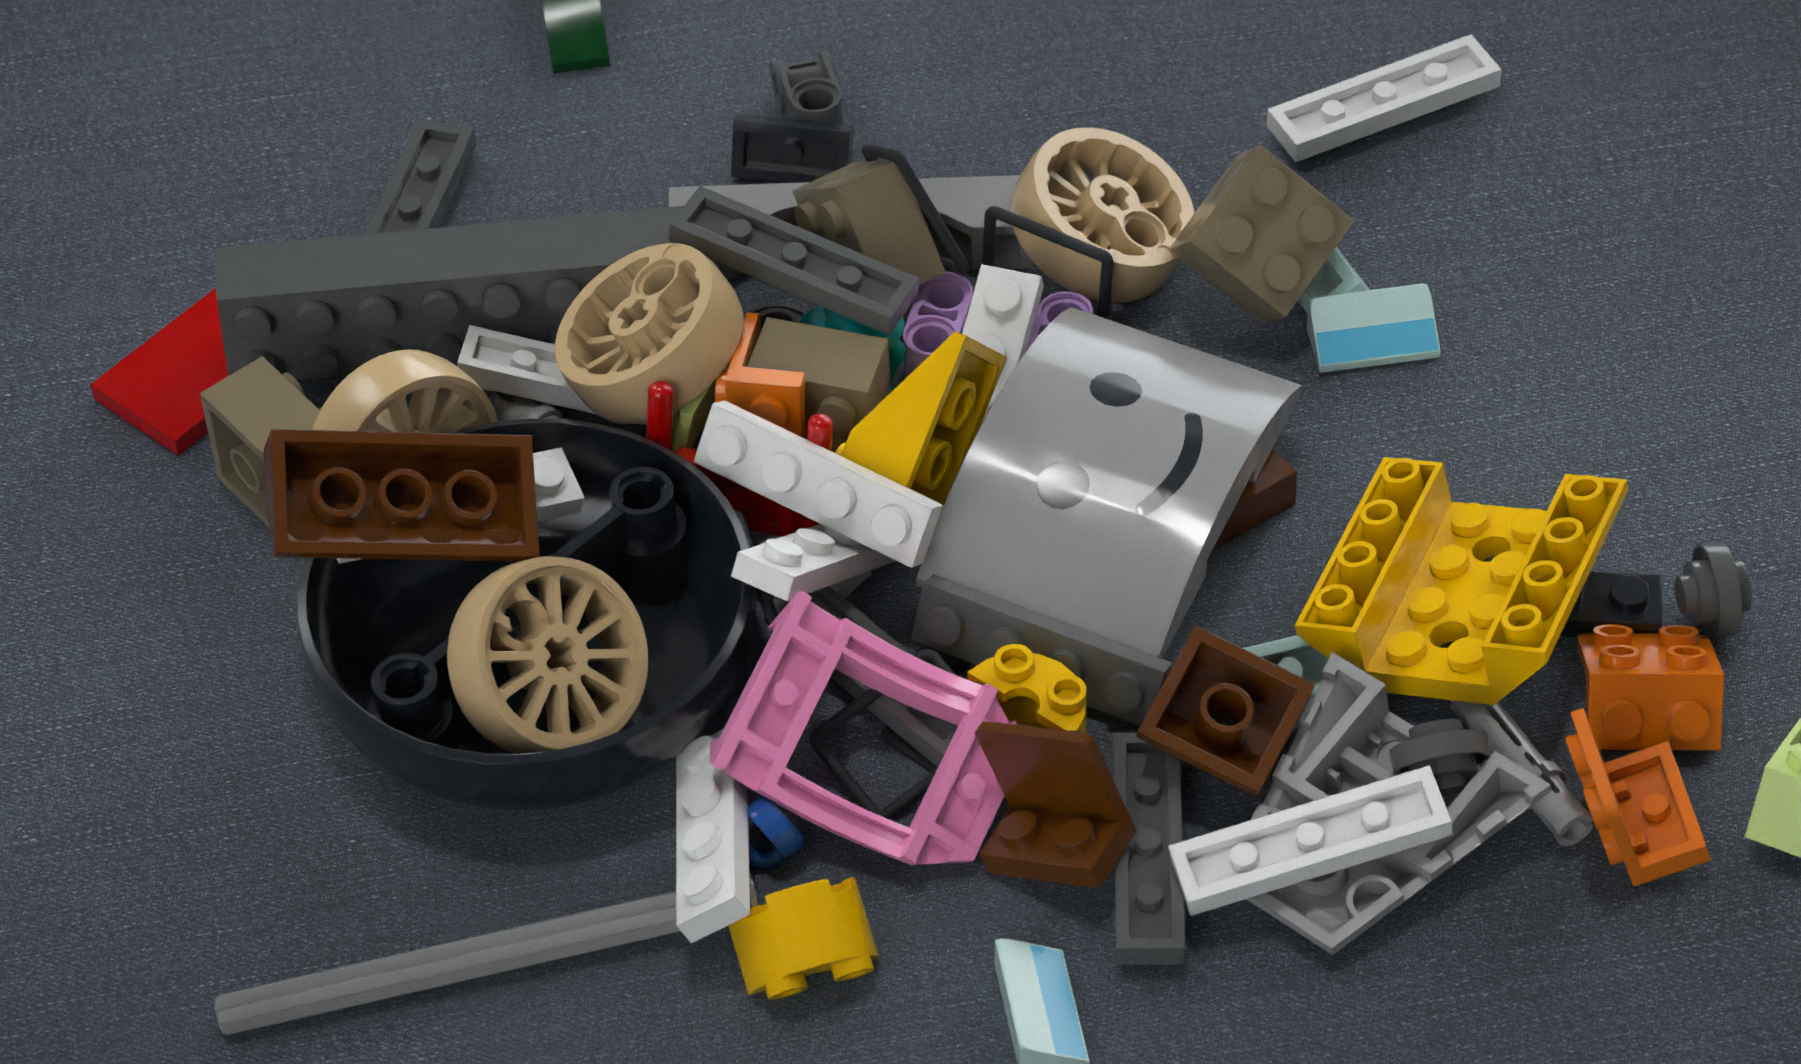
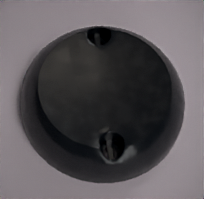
(649, 522)

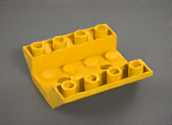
(1418, 579)

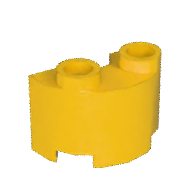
(1034, 689)
(804, 934)

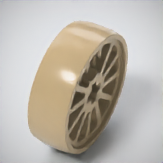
(1127, 207)
(648, 321)
(387, 380)
(547, 655)

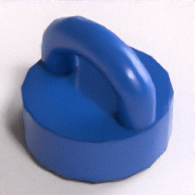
(777, 829)

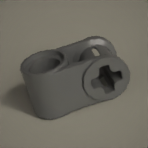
(808, 89)

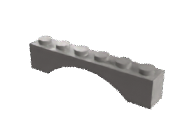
(957, 199)

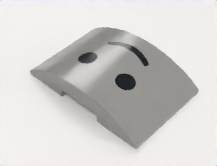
(1107, 478)

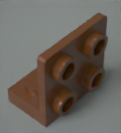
(1063, 806)

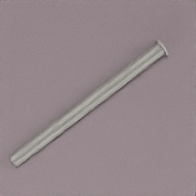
(449, 963)

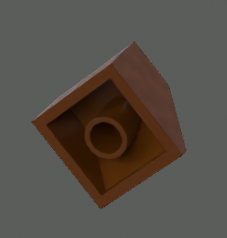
(1226, 711)

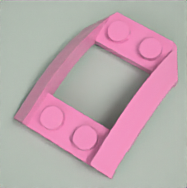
(782, 697)

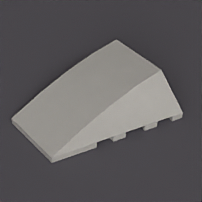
(1346, 746)

